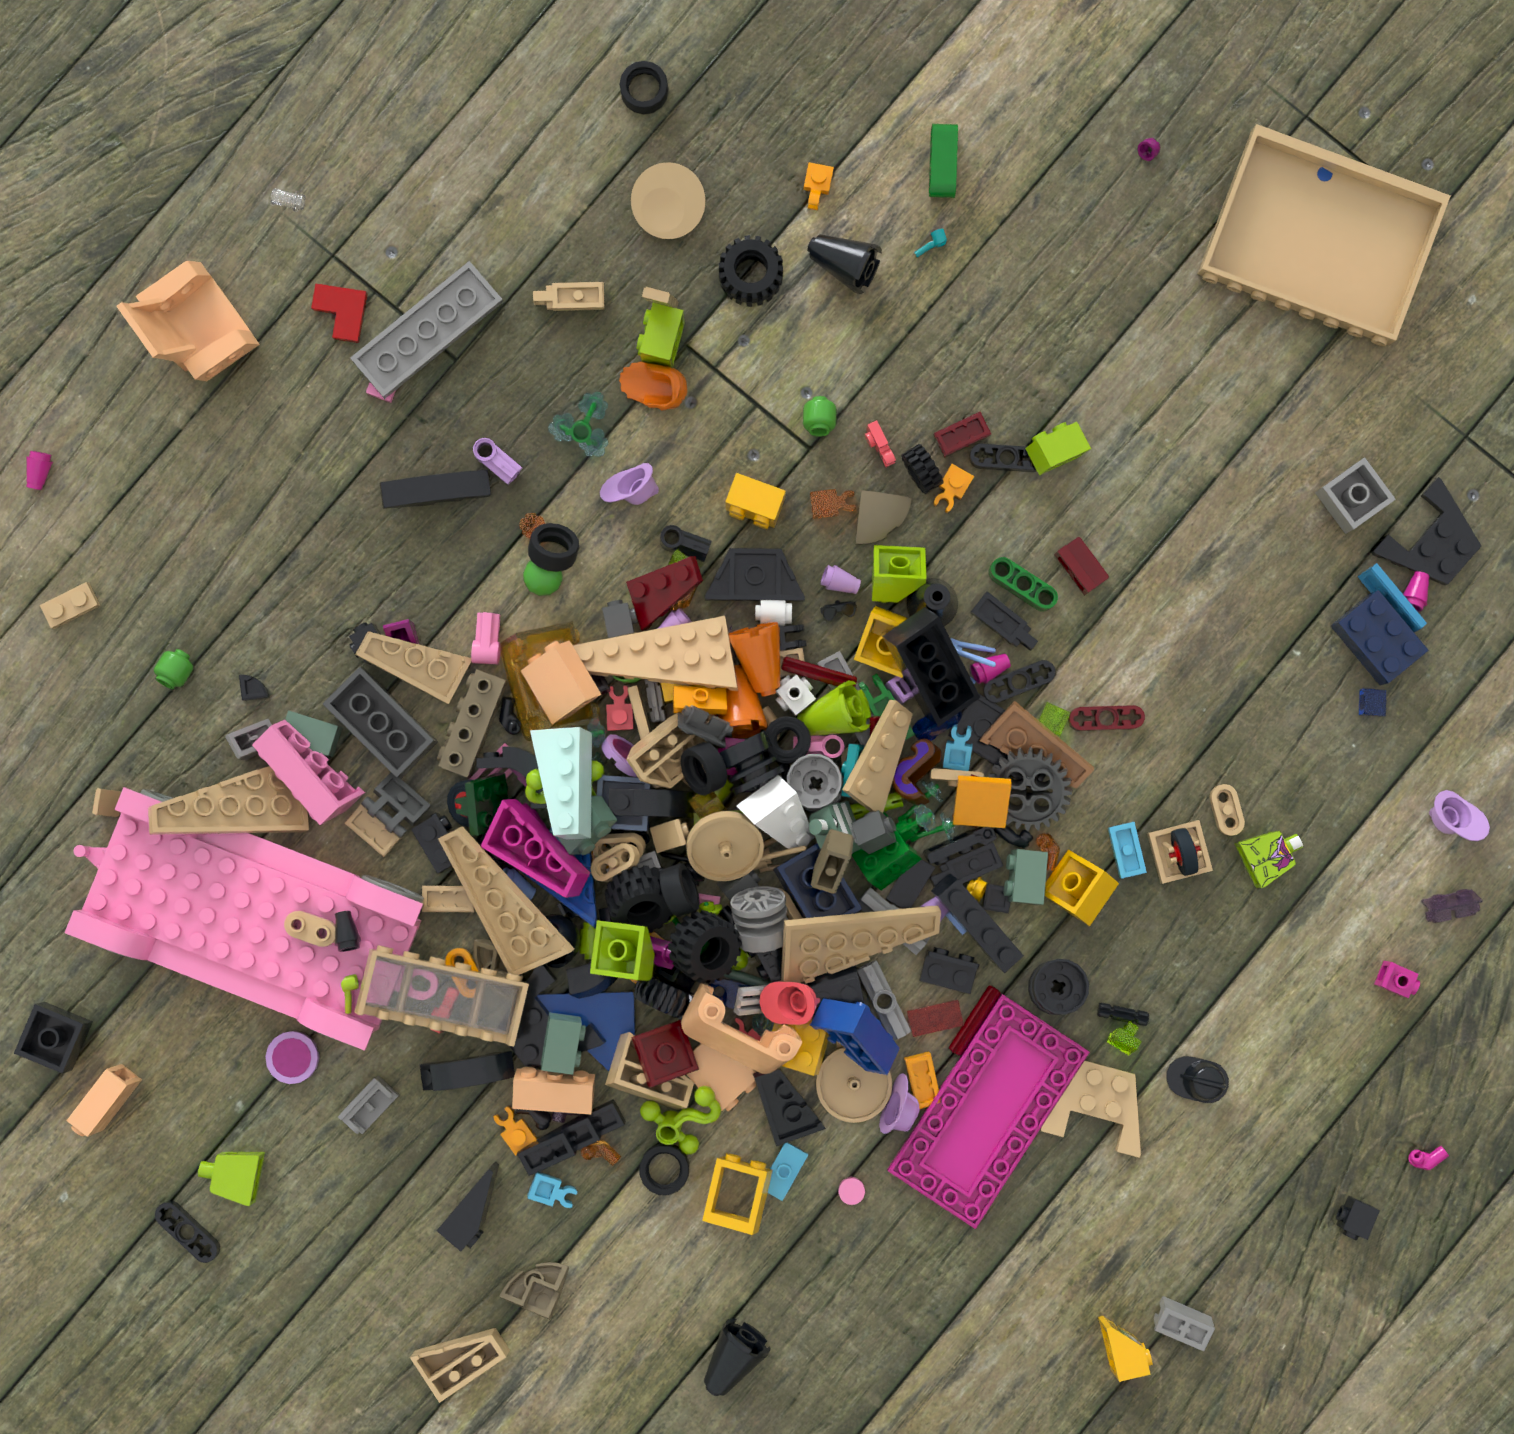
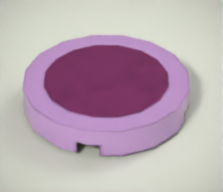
(618, 749)
(292, 1057)

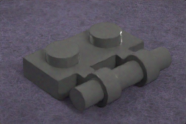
(401, 799)

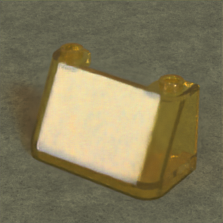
(515, 654)

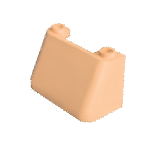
(704, 1024)

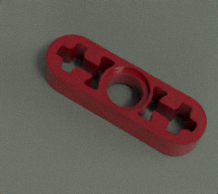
(1125, 710)

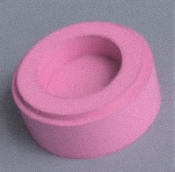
(851, 1190)

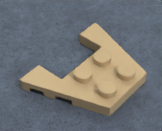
(1104, 1095)

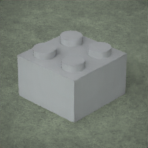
(1355, 495)

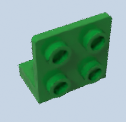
(887, 863)

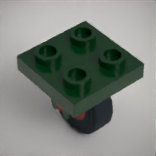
(477, 801)

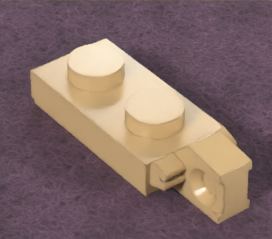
(571, 296)

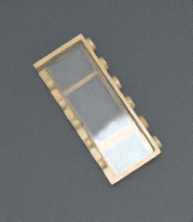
(442, 995)

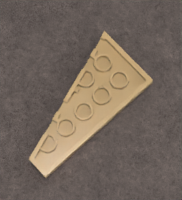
(673, 654)
(238, 805)
(511, 920)
(846, 940)

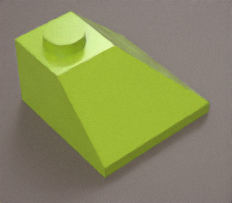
(897, 572)
(622, 951)

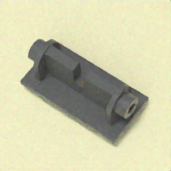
(693, 721)

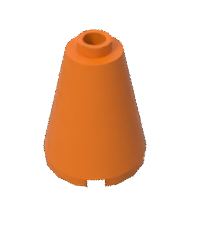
(759, 655)
(744, 708)

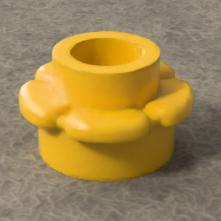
(977, 888)

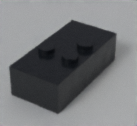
(931, 666)

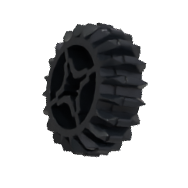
(663, 996)

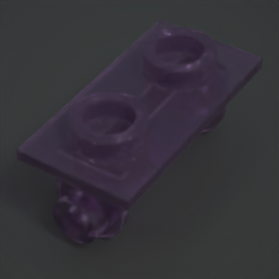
(1463, 902)

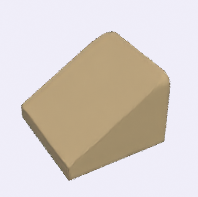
(105, 802)

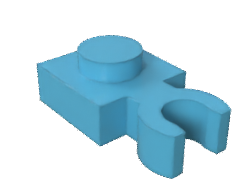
(958, 752)
(547, 1189)

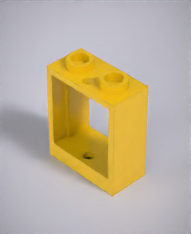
(729, 1220)

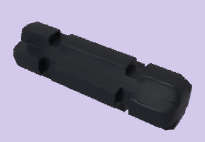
(1123, 1014)

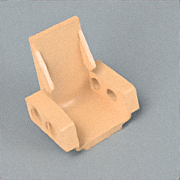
(189, 322)

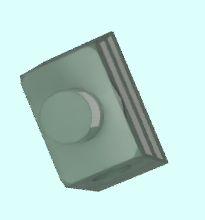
(835, 817)

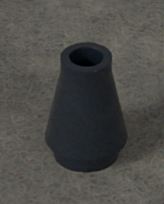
(346, 933)

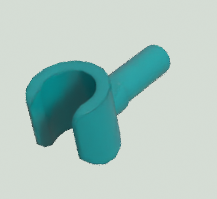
(939, 240)

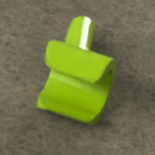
(349, 983)

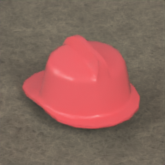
(788, 1002)

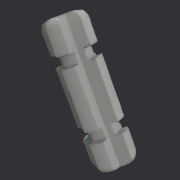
(655, 701)

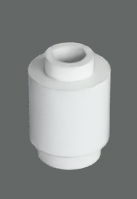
(774, 611)

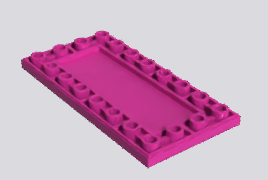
(988, 1111)

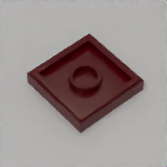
(665, 1053)

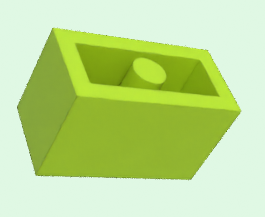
(1058, 447)

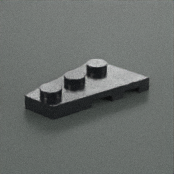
(785, 1108)

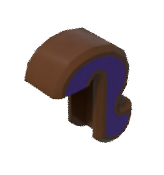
(914, 768)

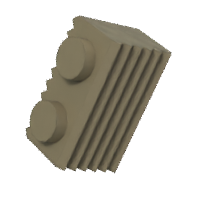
(832, 861)

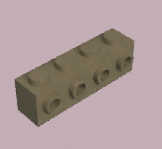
(472, 724)

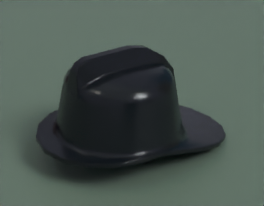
(1197, 1079)

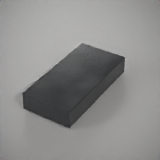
(910, 885)

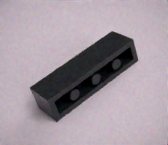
(977, 923)

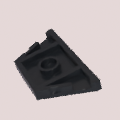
(754, 576)

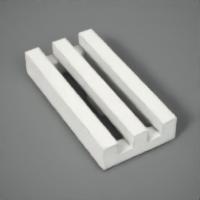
(748, 1005)

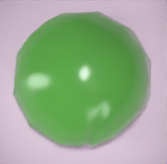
(541, 581)

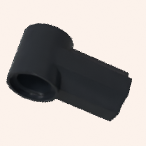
(688, 543)

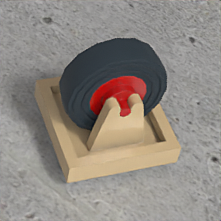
(1179, 851)

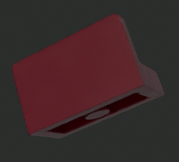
(1081, 565)

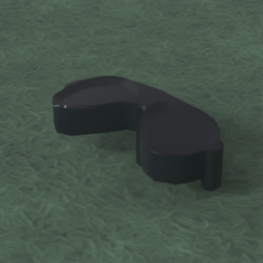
(847, 608)

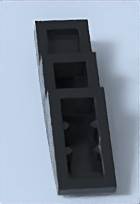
(435, 489)
(570, 1137)

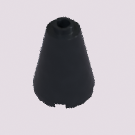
(846, 259)
(922, 597)
(734, 1356)

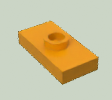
(707, 699)
(922, 1078)

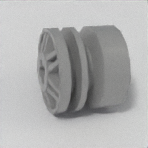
(817, 768)
(759, 918)

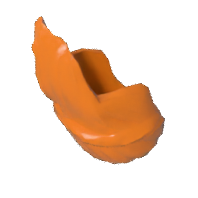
(654, 385)

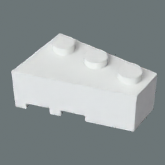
(778, 813)

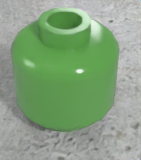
(819, 416)
(173, 669)

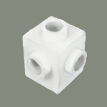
(799, 703)

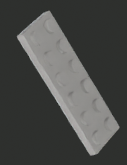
(426, 329)

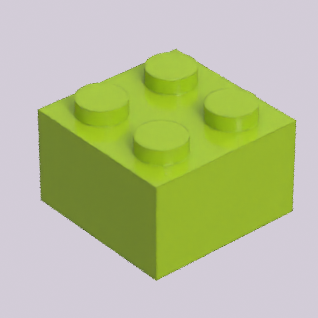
(661, 336)

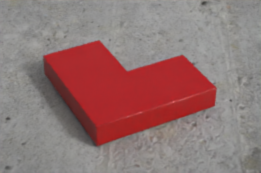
(348, 307)

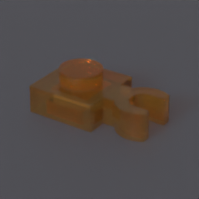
(826, 503)

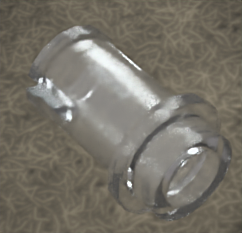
(288, 199)

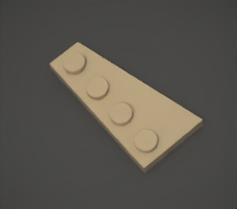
(877, 764)

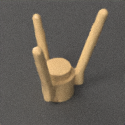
(767, 856)

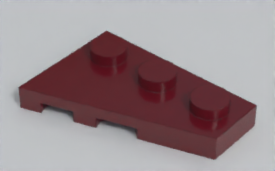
(662, 588)

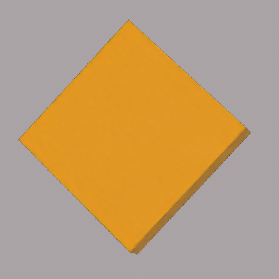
(981, 801)

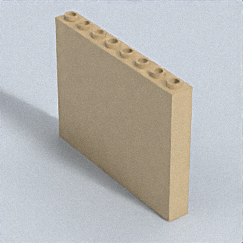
(1323, 247)

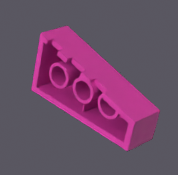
(533, 850)

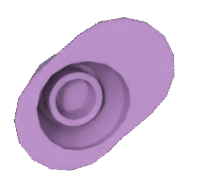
(632, 485)
(1455, 815)
(901, 1108)

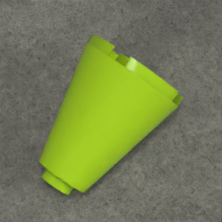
(837, 712)

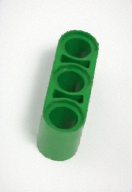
(943, 160)
(1010, 584)

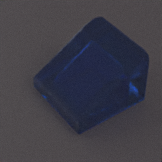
(1372, 702)

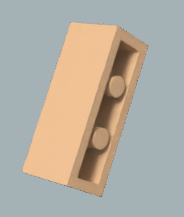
(553, 1091)

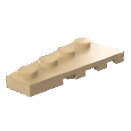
(420, 666)

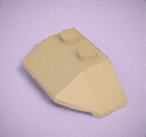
(659, 753)

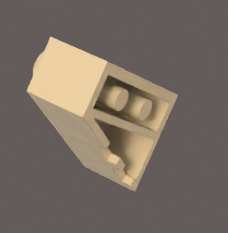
(628, 1076)
(459, 1361)

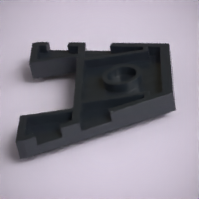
(1442, 547)
(534, 1021)

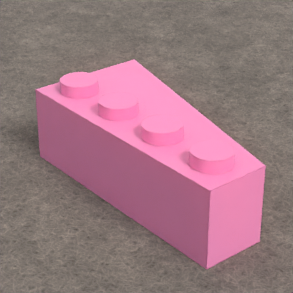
(306, 772)

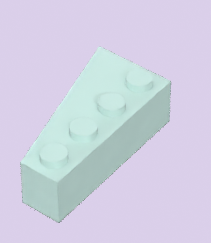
(565, 775)

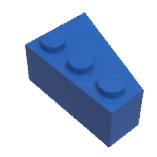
(858, 1032)

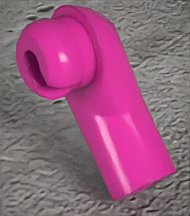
(1425, 1160)

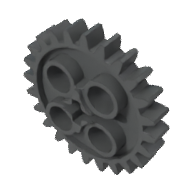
(1029, 766)

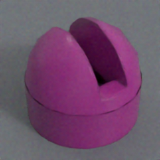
(1145, 145)

